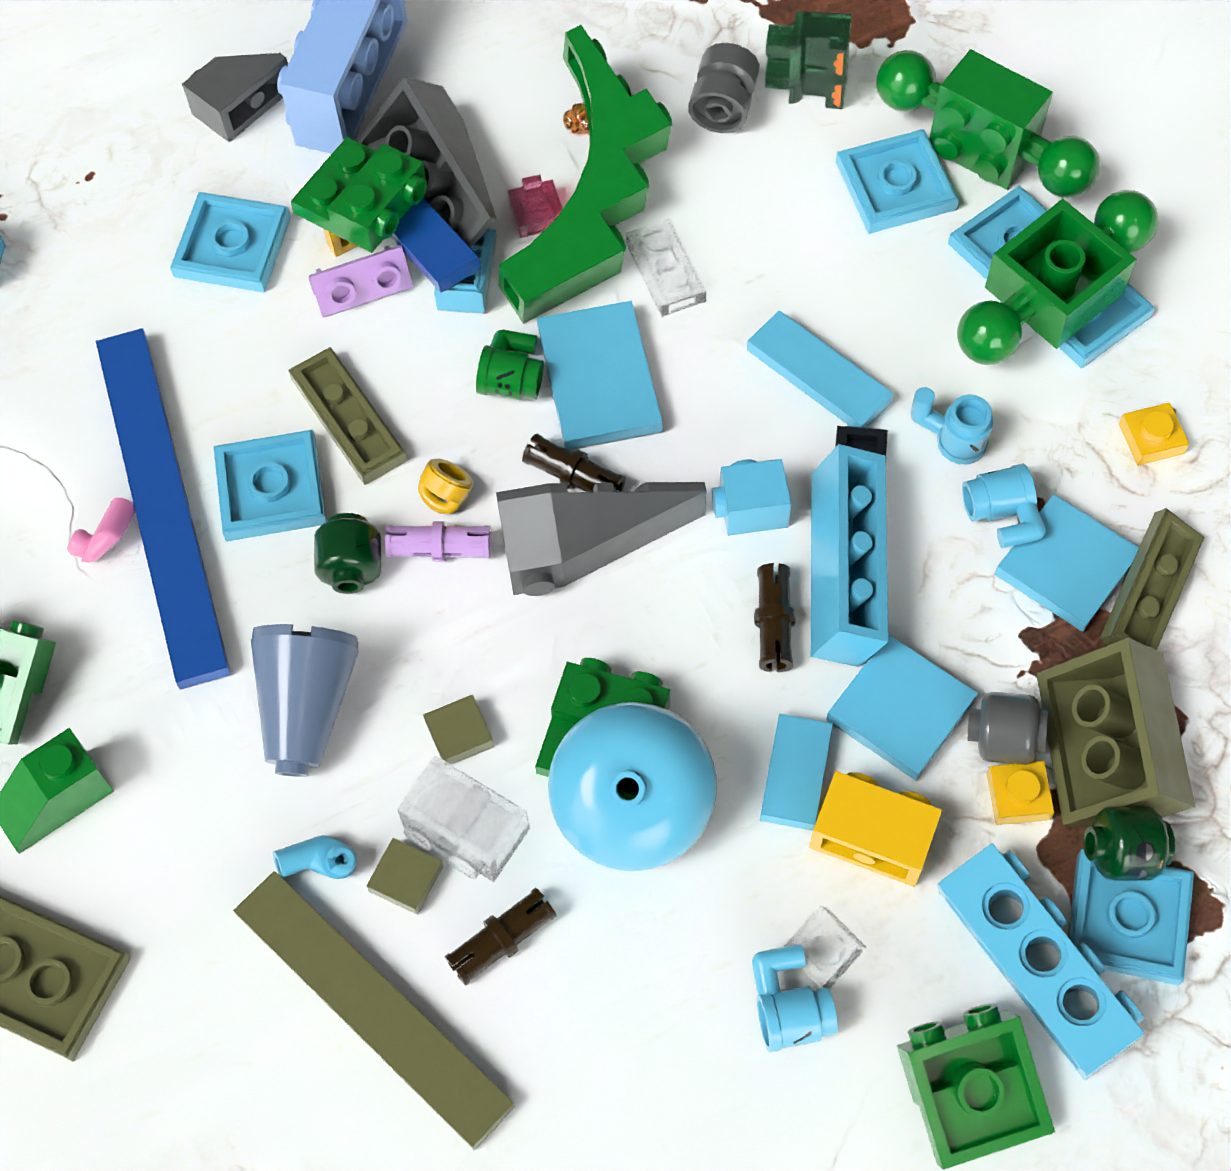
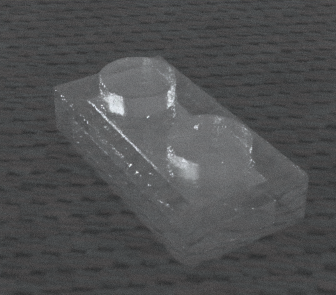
(665, 267)

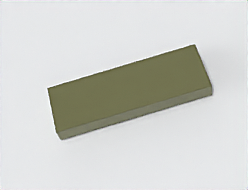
(347, 415)
(1154, 581)

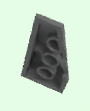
(428, 127)
(565, 535)

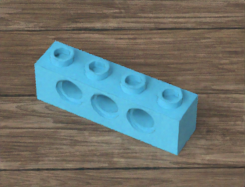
(1085, 1043)

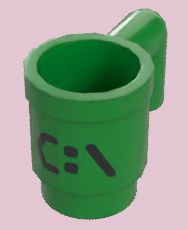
(510, 372)

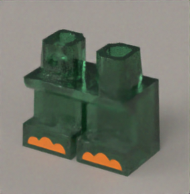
(810, 57)

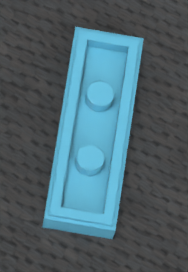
(819, 371)

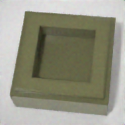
(458, 730)
(405, 876)

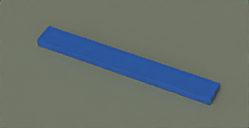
(162, 511)

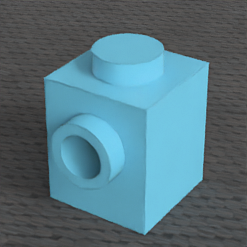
(752, 496)

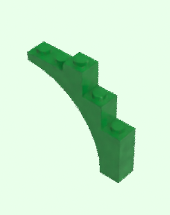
(582, 242)

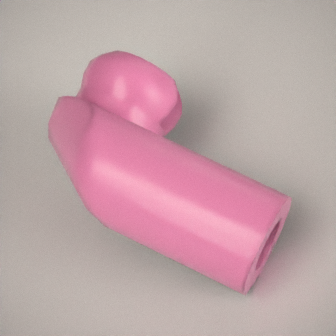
(107, 534)

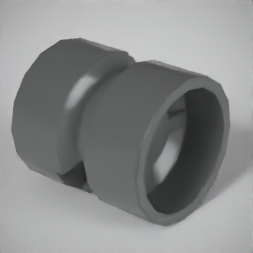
(724, 88)

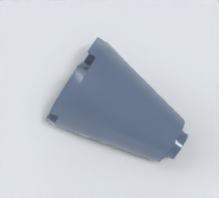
(299, 691)

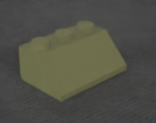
(1114, 733)

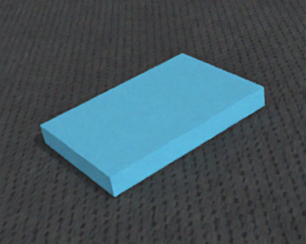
(599, 375)

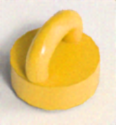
(446, 482)

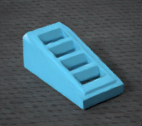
(471, 297)

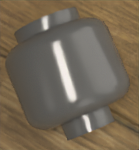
(1008, 728)

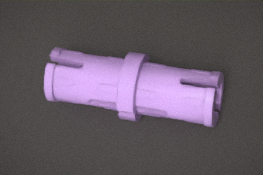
(438, 541)

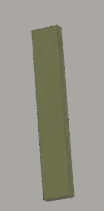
(375, 1010)

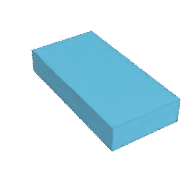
(796, 772)

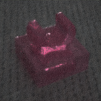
(534, 205)

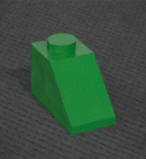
(49, 790)

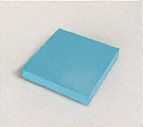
(896, 181)
(231, 242)
(269, 485)
(1071, 566)
(902, 707)
(1133, 924)

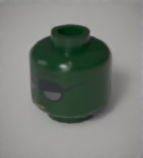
(347, 553)
(1129, 843)

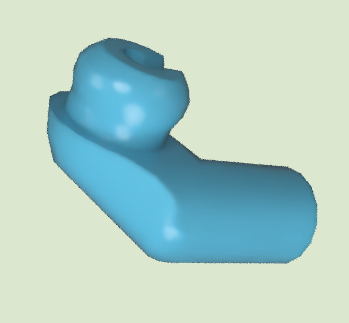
(317, 854)

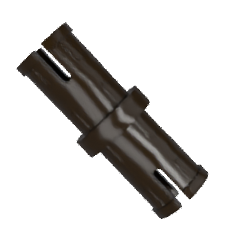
(569, 466)
(775, 617)
(500, 936)

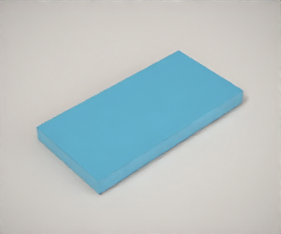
(1004, 220)

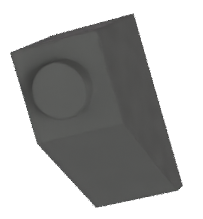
(234, 91)

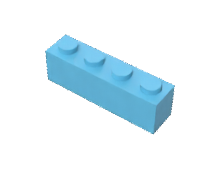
(849, 556)

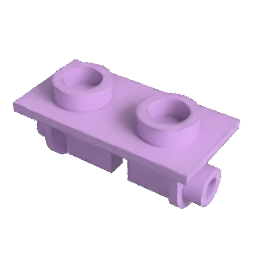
(361, 280)

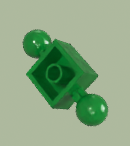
(989, 121)
(1057, 275)

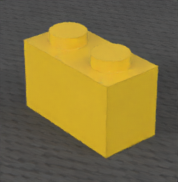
(875, 827)

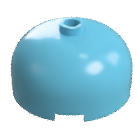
(672, 776)

